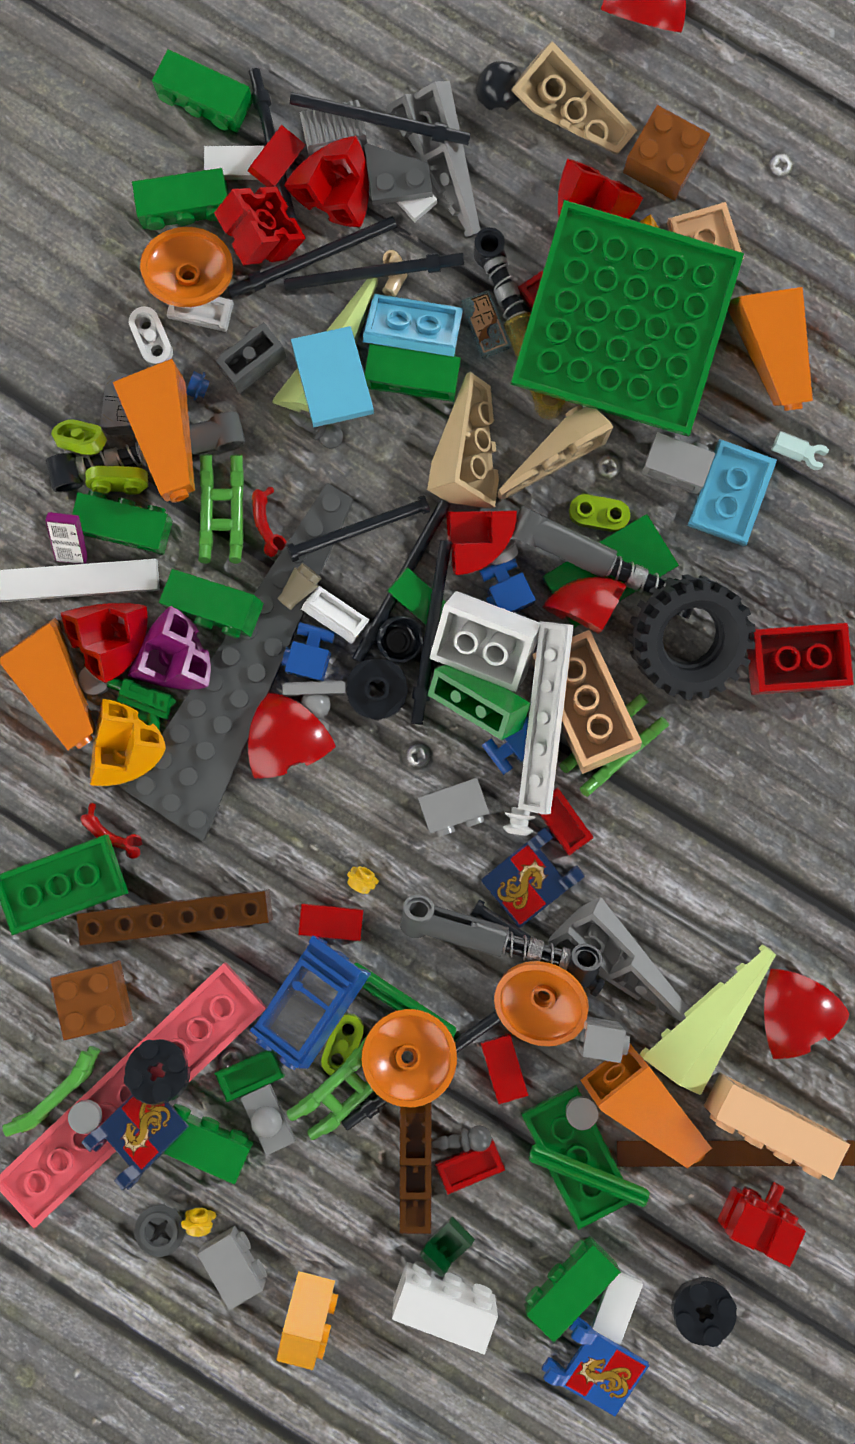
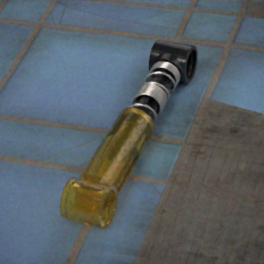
(508, 295)

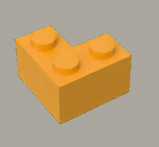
(305, 1327)

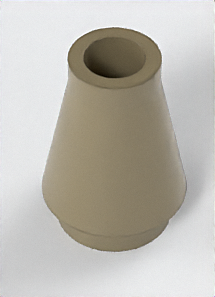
(299, 585)

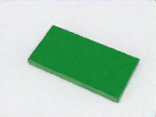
(634, 543)
(61, 884)
(553, 1131)

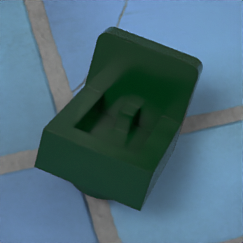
(446, 1246)

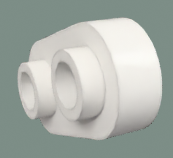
(151, 338)

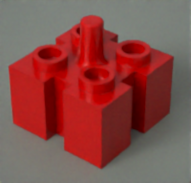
(259, 225)
(762, 1223)

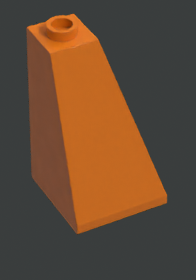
(777, 342)
(160, 420)
(49, 681)
(643, 1105)

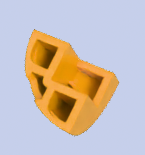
(123, 745)

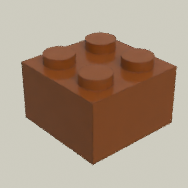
(666, 152)
(91, 1000)

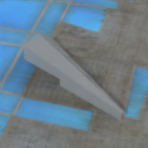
(446, 159)
(623, 958)

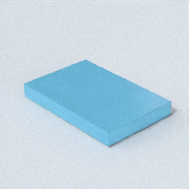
(413, 325)
(332, 376)
(732, 493)

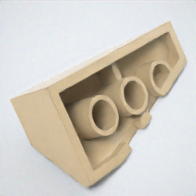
(566, 97)
(574, 437)
(463, 460)

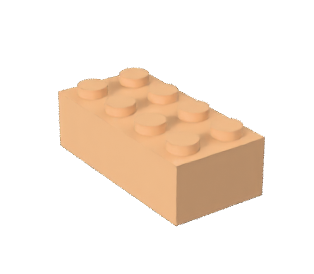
(593, 709)
(776, 1126)

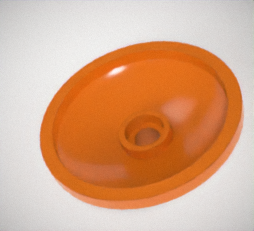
(185, 255)
(539, 1016)
(427, 1072)

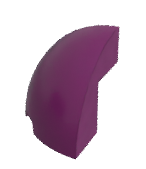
(172, 654)

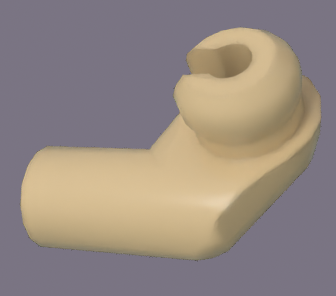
(396, 281)

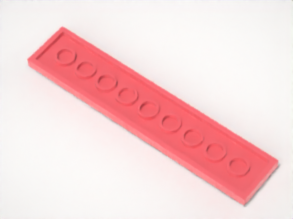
(58, 1159)

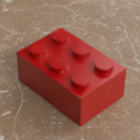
(800, 659)

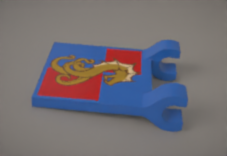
(598, 1371)

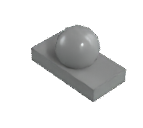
(315, 694)
(268, 1119)

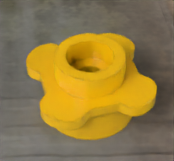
(362, 879)
(198, 1221)

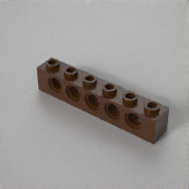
(174, 917)

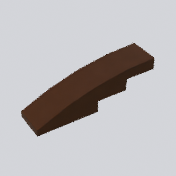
(415, 1169)

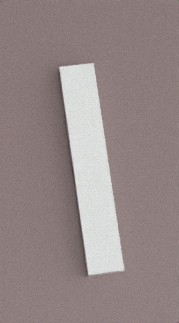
(79, 580)
(545, 717)

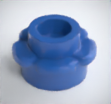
(197, 385)

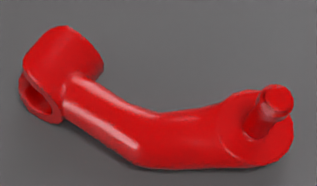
(273, 541)
(94, 826)

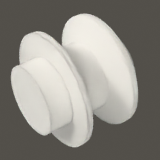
(518, 822)

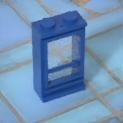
(309, 1004)

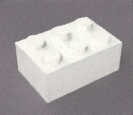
(485, 641)
(445, 1307)

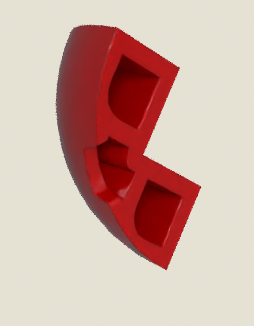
(654, 13)
(334, 182)
(591, 189)
(478, 538)
(586, 601)
(107, 636)
(284, 736)
(799, 1013)

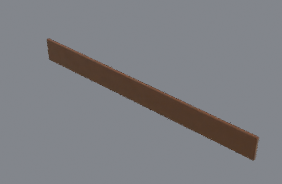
(722, 1154)

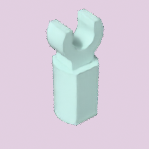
(798, 449)

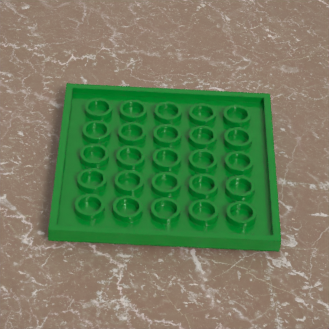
(627, 318)

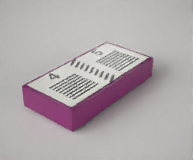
(66, 538)

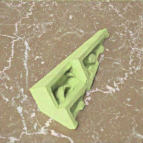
(353, 315)
(698, 1042)

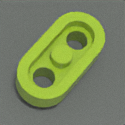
(79, 437)
(116, 479)
(599, 516)
(341, 1042)

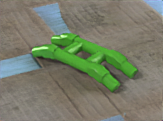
(208, 495)
(610, 768)
(78, 1075)
(323, 1094)

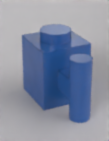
(509, 593)
(308, 659)
(513, 744)

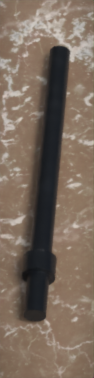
(262, 102)
(438, 132)
(432, 263)
(258, 280)
(370, 631)
(420, 692)
(371, 1106)

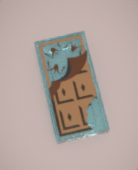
(485, 324)

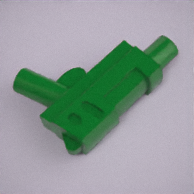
(150, 702)

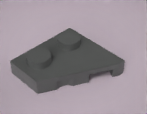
(396, 176)

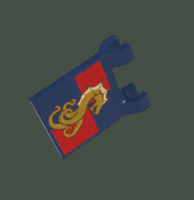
(529, 880)
(138, 1135)

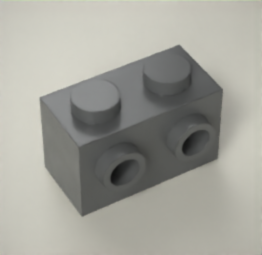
(251, 358)

